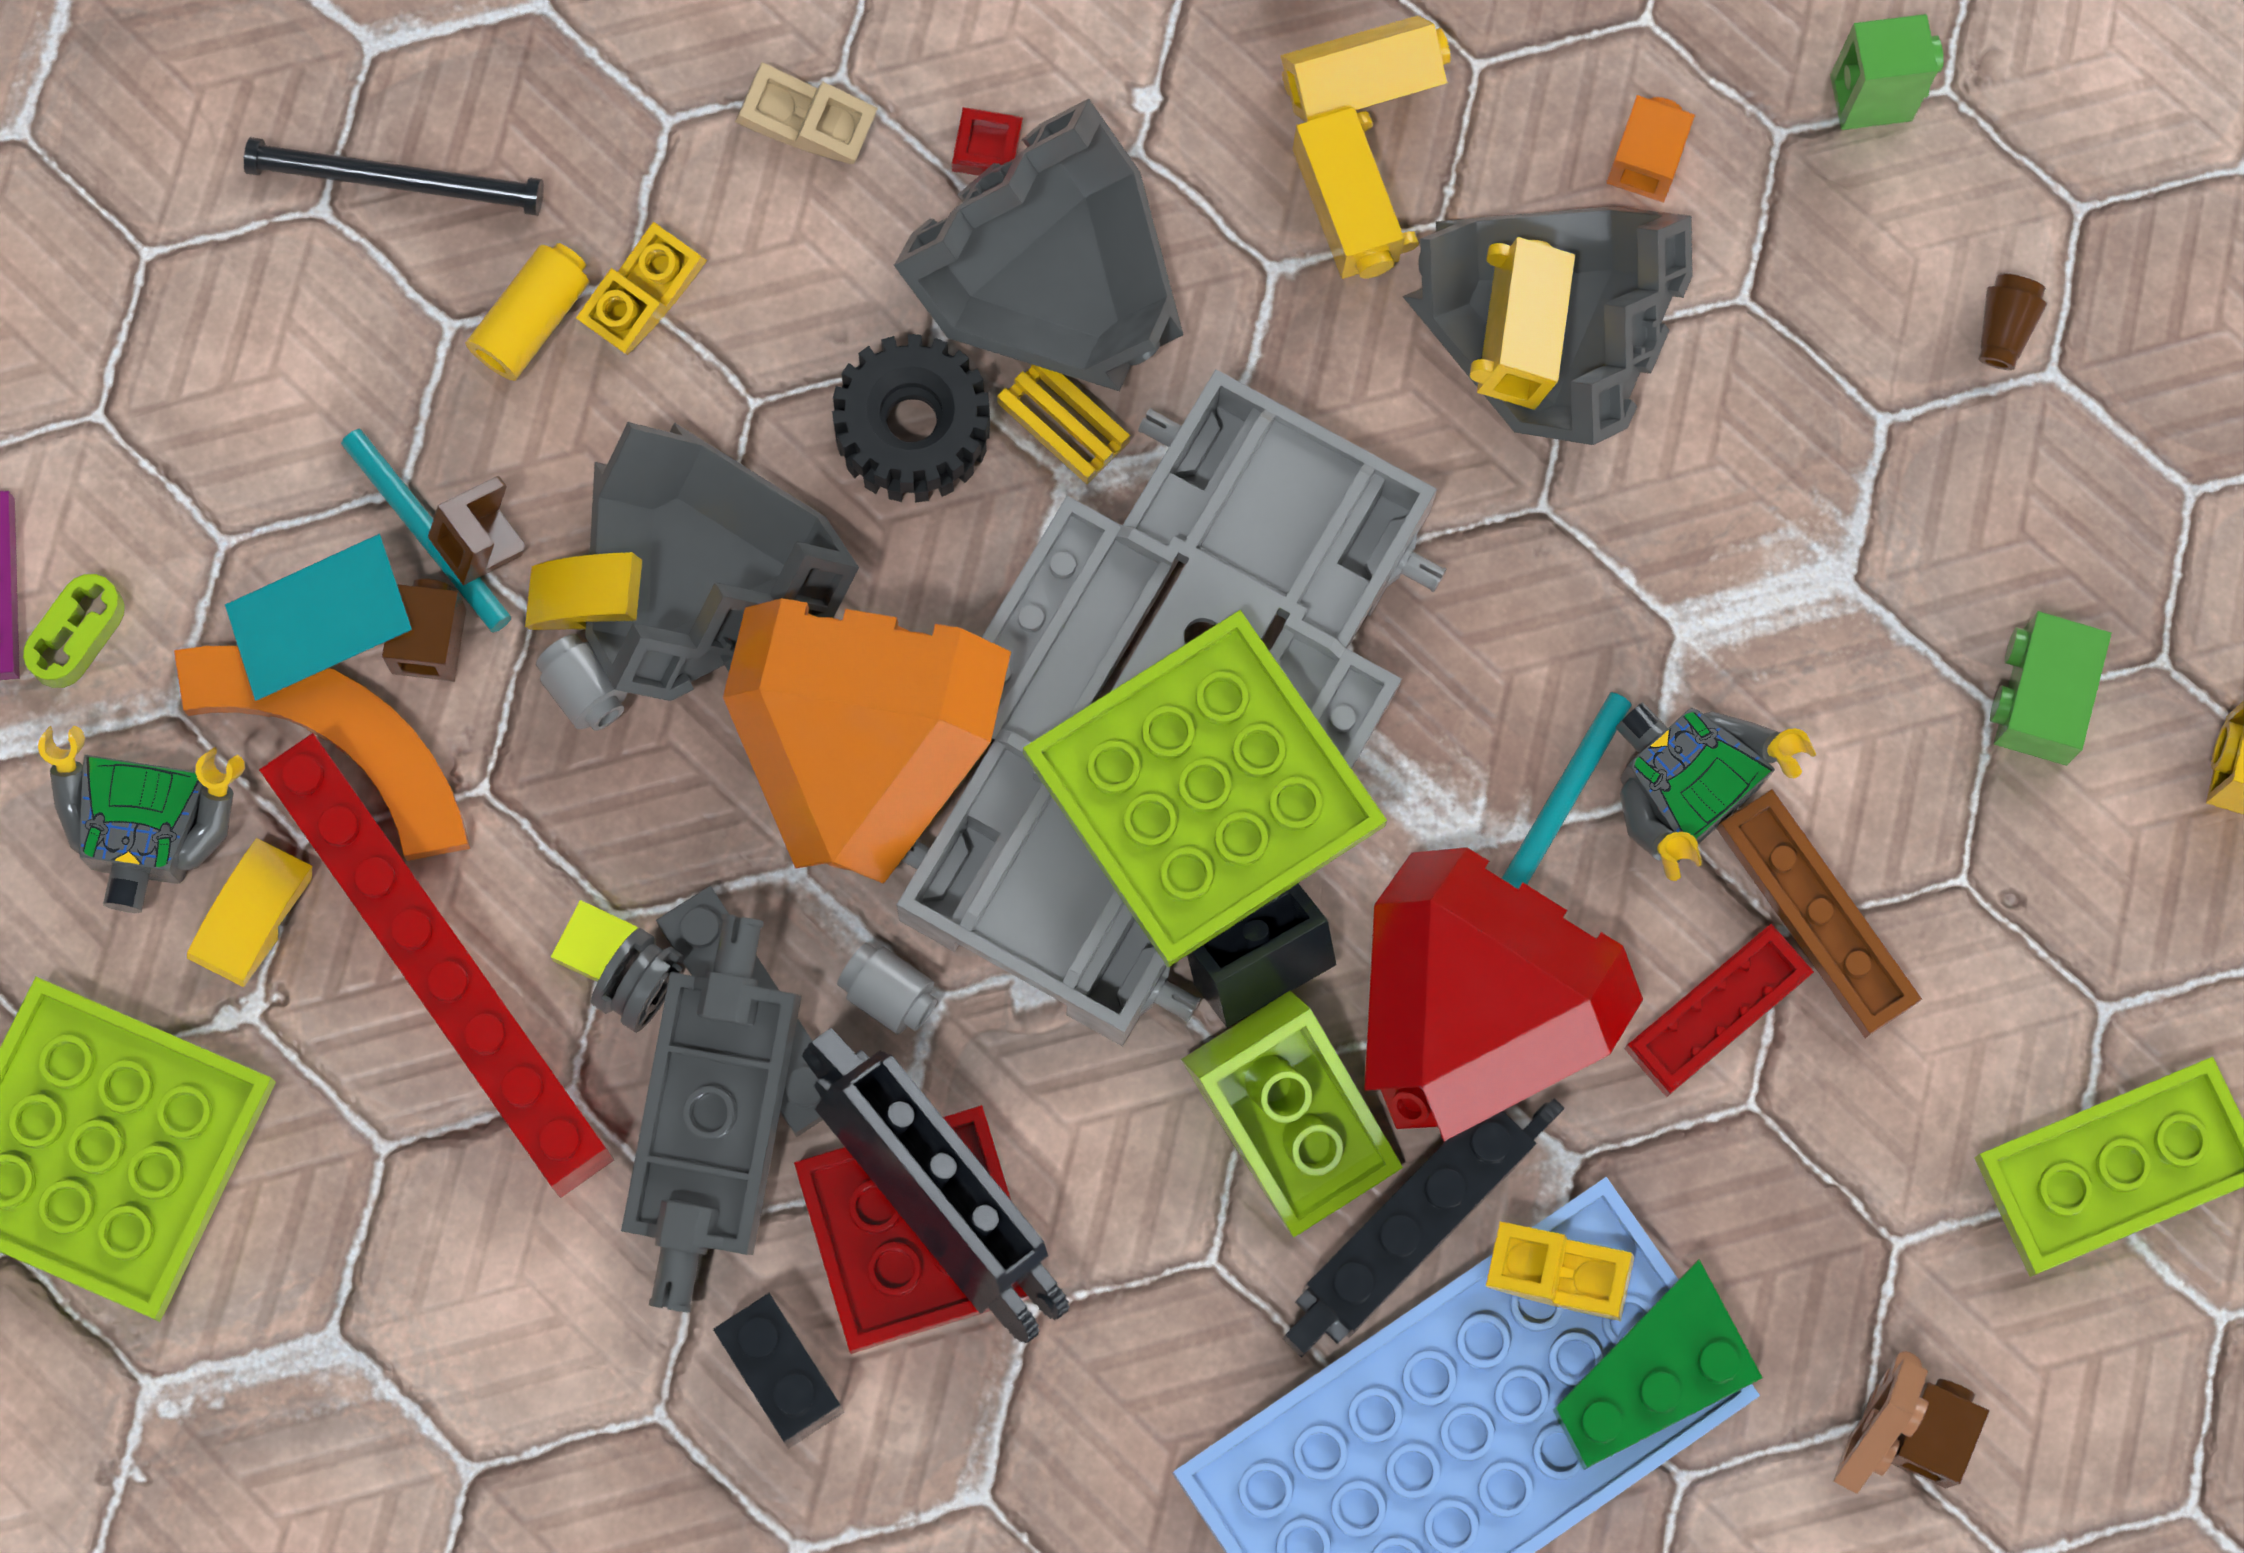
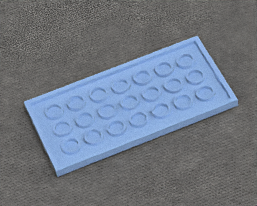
(1445, 1423)

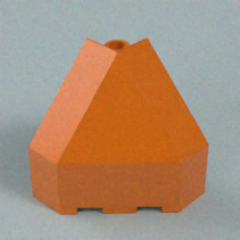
(859, 726)

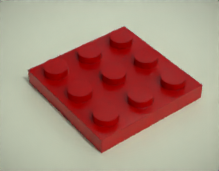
(873, 1260)

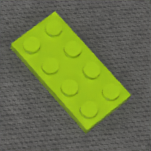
(2118, 1166)

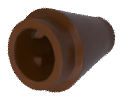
(2009, 319)

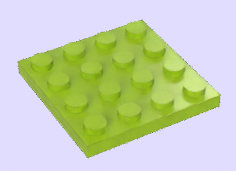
(1204, 787)
(114, 1145)

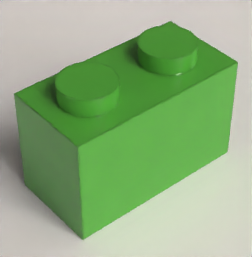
(1885, 71)
(2050, 687)

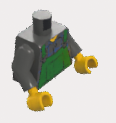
(1696, 776)
(138, 816)

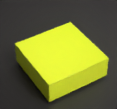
(590, 940)

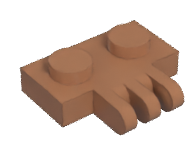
(1891, 1410)

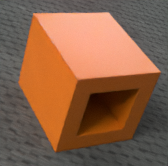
(1651, 147)

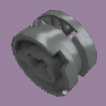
(636, 980)

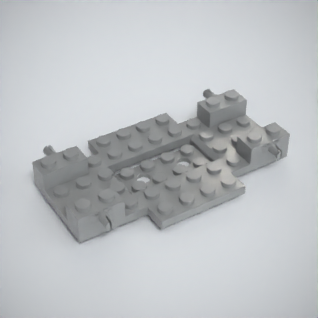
(1267, 525)

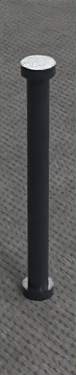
(393, 176)

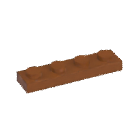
(1819, 913)

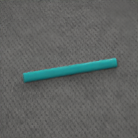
(419, 523)
(1567, 790)

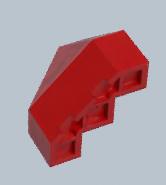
(1483, 993)

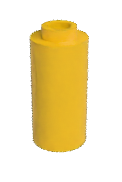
(529, 310)

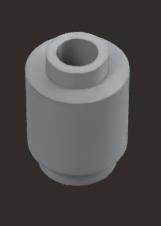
(579, 684)
(888, 988)

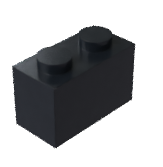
(1263, 956)
(778, 1370)

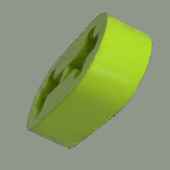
(62, 622)

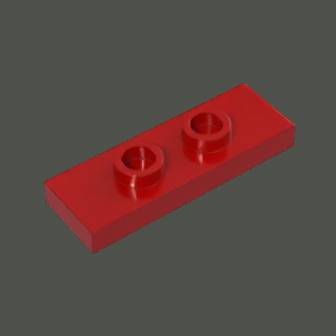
(1718, 1010)

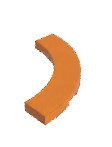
(352, 721)

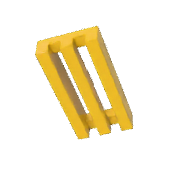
(1027, 384)

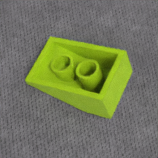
(1292, 1112)

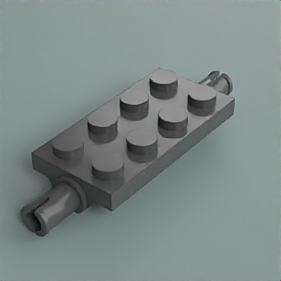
(710, 1113)

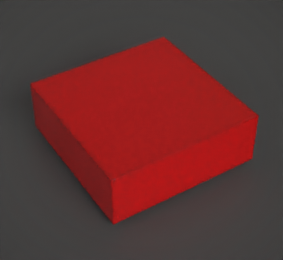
(985, 140)

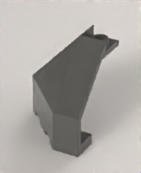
(1051, 257)
(1619, 293)
(708, 549)

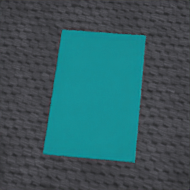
(318, 617)

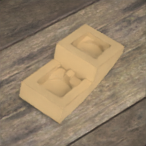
(806, 116)

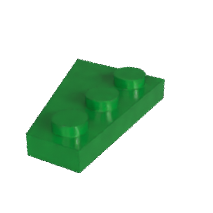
(1659, 1373)

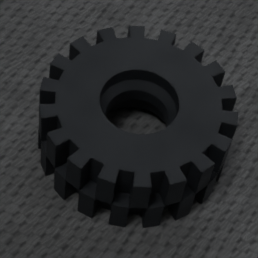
(903, 375)

